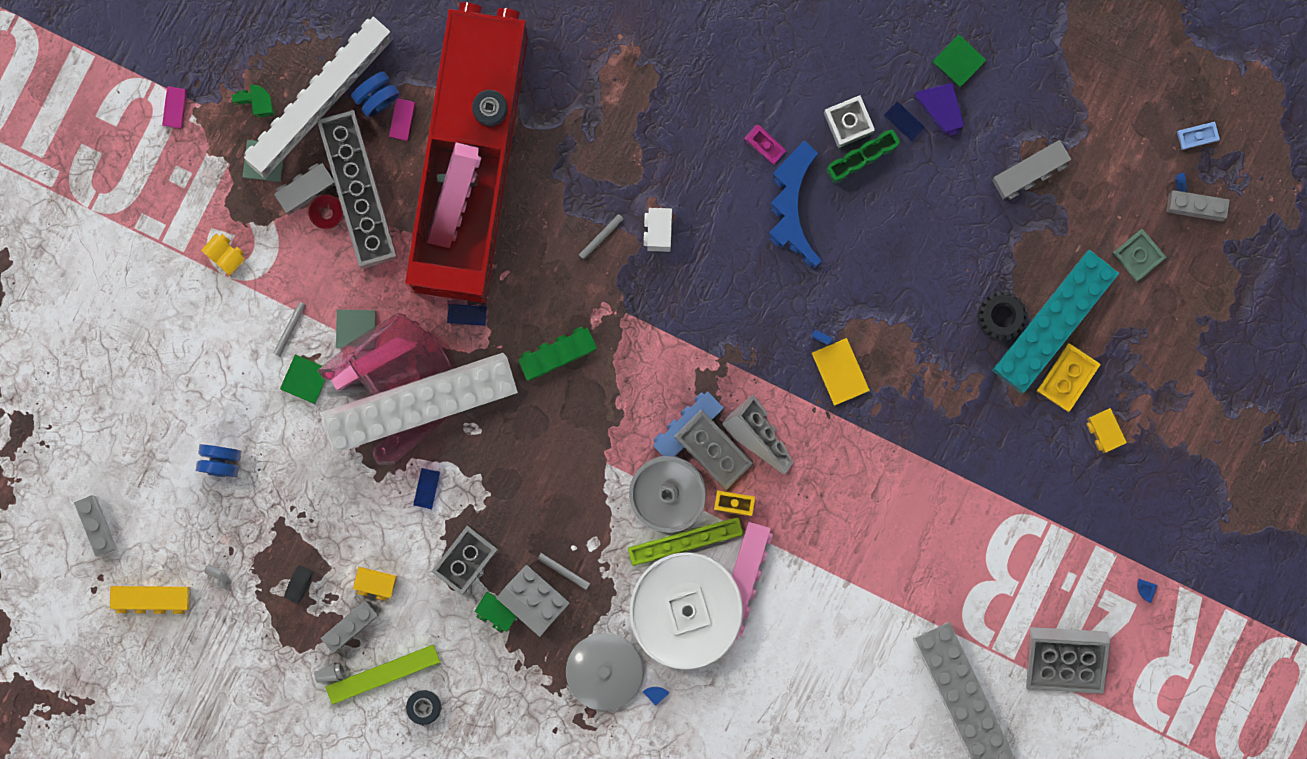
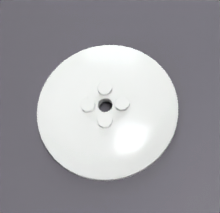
(659, 611)

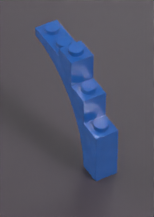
(789, 230)

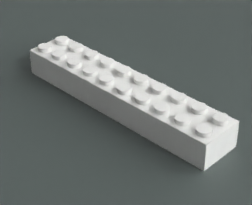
(318, 97)
(418, 402)

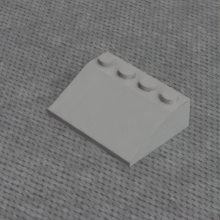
(1067, 660)

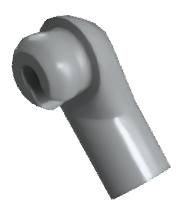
(219, 574)

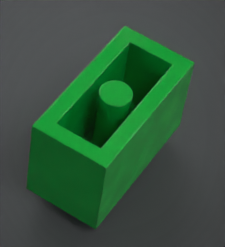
(493, 610)

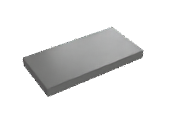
(713, 449)

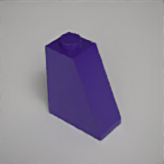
(942, 107)

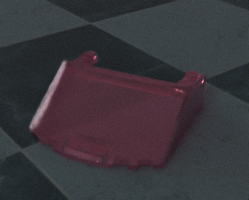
(389, 358)

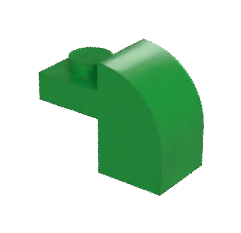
(260, 99)

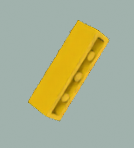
(150, 598)

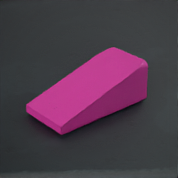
(174, 107)
(402, 119)
(765, 144)

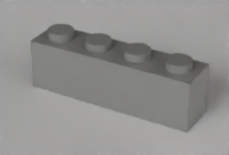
(1031, 169)

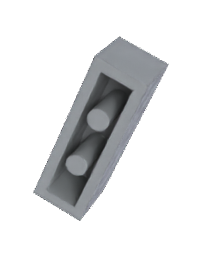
(304, 188)
(1197, 205)
(95, 525)
(349, 626)

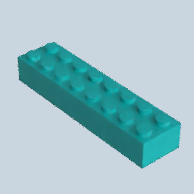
(1055, 322)

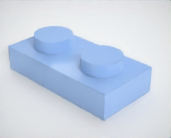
(1198, 135)

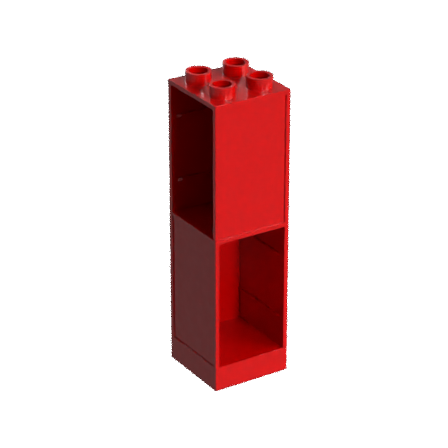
(476, 56)

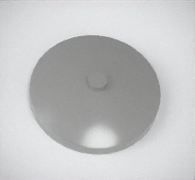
(667, 494)
(604, 671)

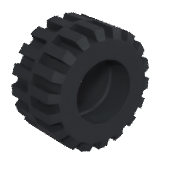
(1011, 302)

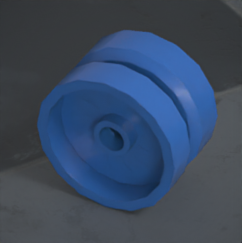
(375, 94)
(218, 461)

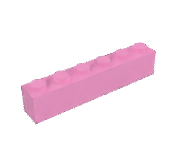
(453, 195)
(748, 562)

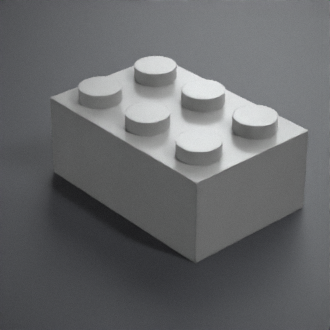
(464, 560)
(532, 600)

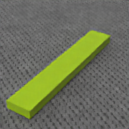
(685, 541)
(382, 674)

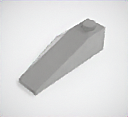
(752, 429)

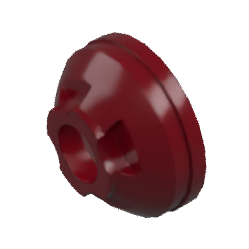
(318, 205)

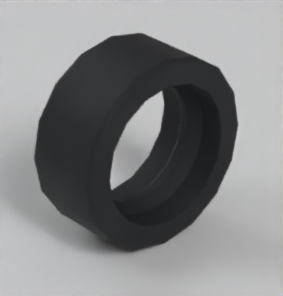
(298, 584)

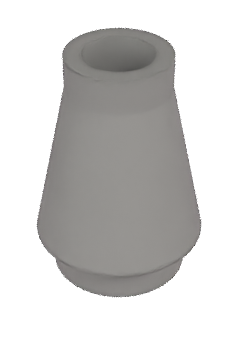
(332, 672)

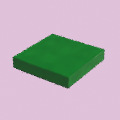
(959, 61)
(303, 379)

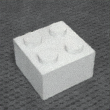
(849, 121)
(659, 229)

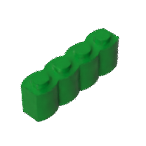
(868, 154)
(557, 354)

